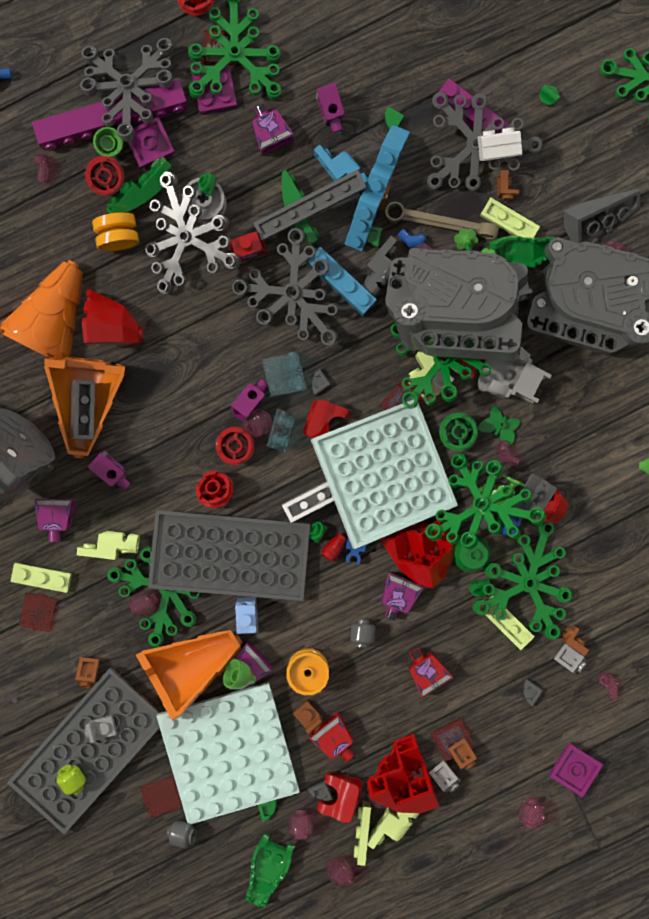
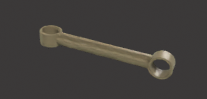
(483, 230)

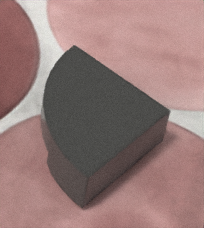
(319, 382)
(531, 692)
(321, 791)

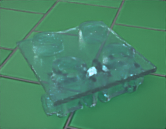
(284, 374)
(281, 430)

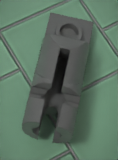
(379, 268)

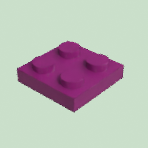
(224, 100)
(150, 143)
(575, 769)

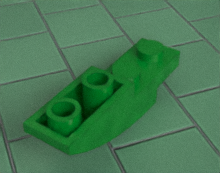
(135, 195)
(290, 195)

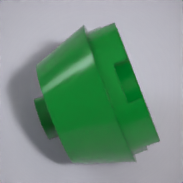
(458, 431)
(472, 559)

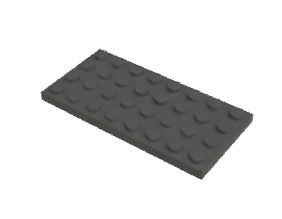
(229, 555)
(98, 761)

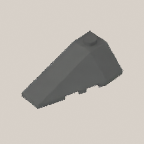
(595, 217)

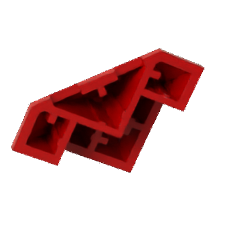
(109, 323)
(419, 556)
(403, 779)

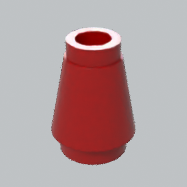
(334, 547)

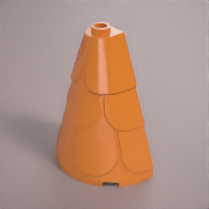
(48, 314)
(107, 381)
(188, 667)

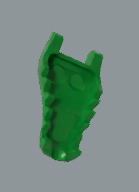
(521, 249)
(268, 868)

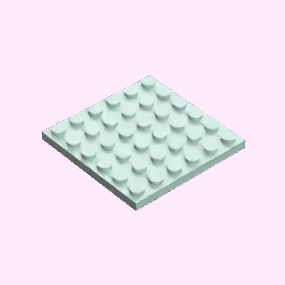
(384, 473)
(228, 753)

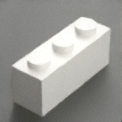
(308, 502)

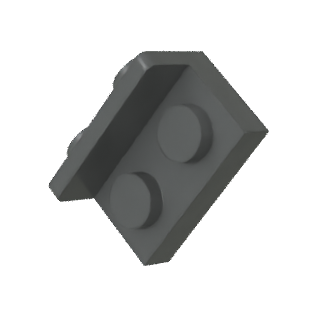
(541, 491)

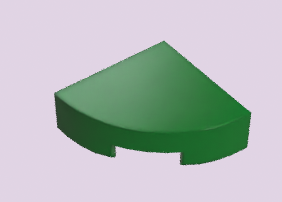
(393, 117)
(374, 236)
(267, 809)

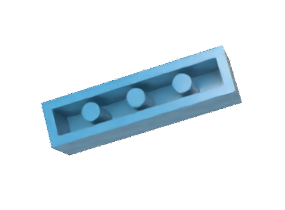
(344, 284)

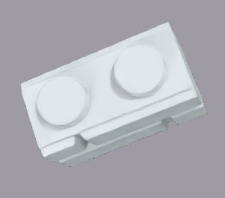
(499, 145)

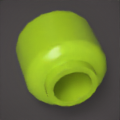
(71, 779)

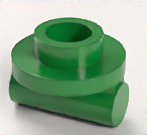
(548, 95)
(207, 183)
(317, 531)
(476, 587)

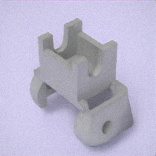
(513, 378)

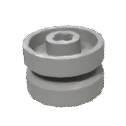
(212, 206)

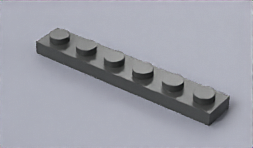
(310, 205)

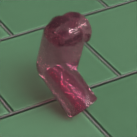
(43, 169)
(505, 454)
(611, 683)

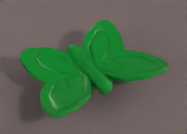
(500, 424)

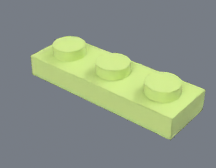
(508, 219)
(41, 577)
(510, 627)
(362, 832)

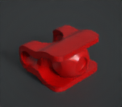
(320, 416)
(348, 792)

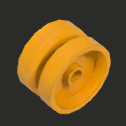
(115, 231)
(316, 679)

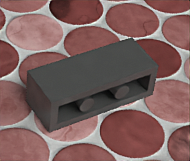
(82, 409)

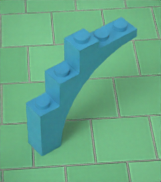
(376, 186)

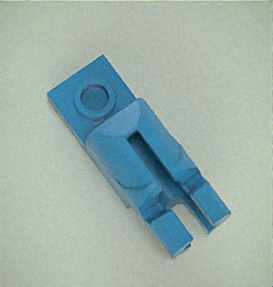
(339, 166)

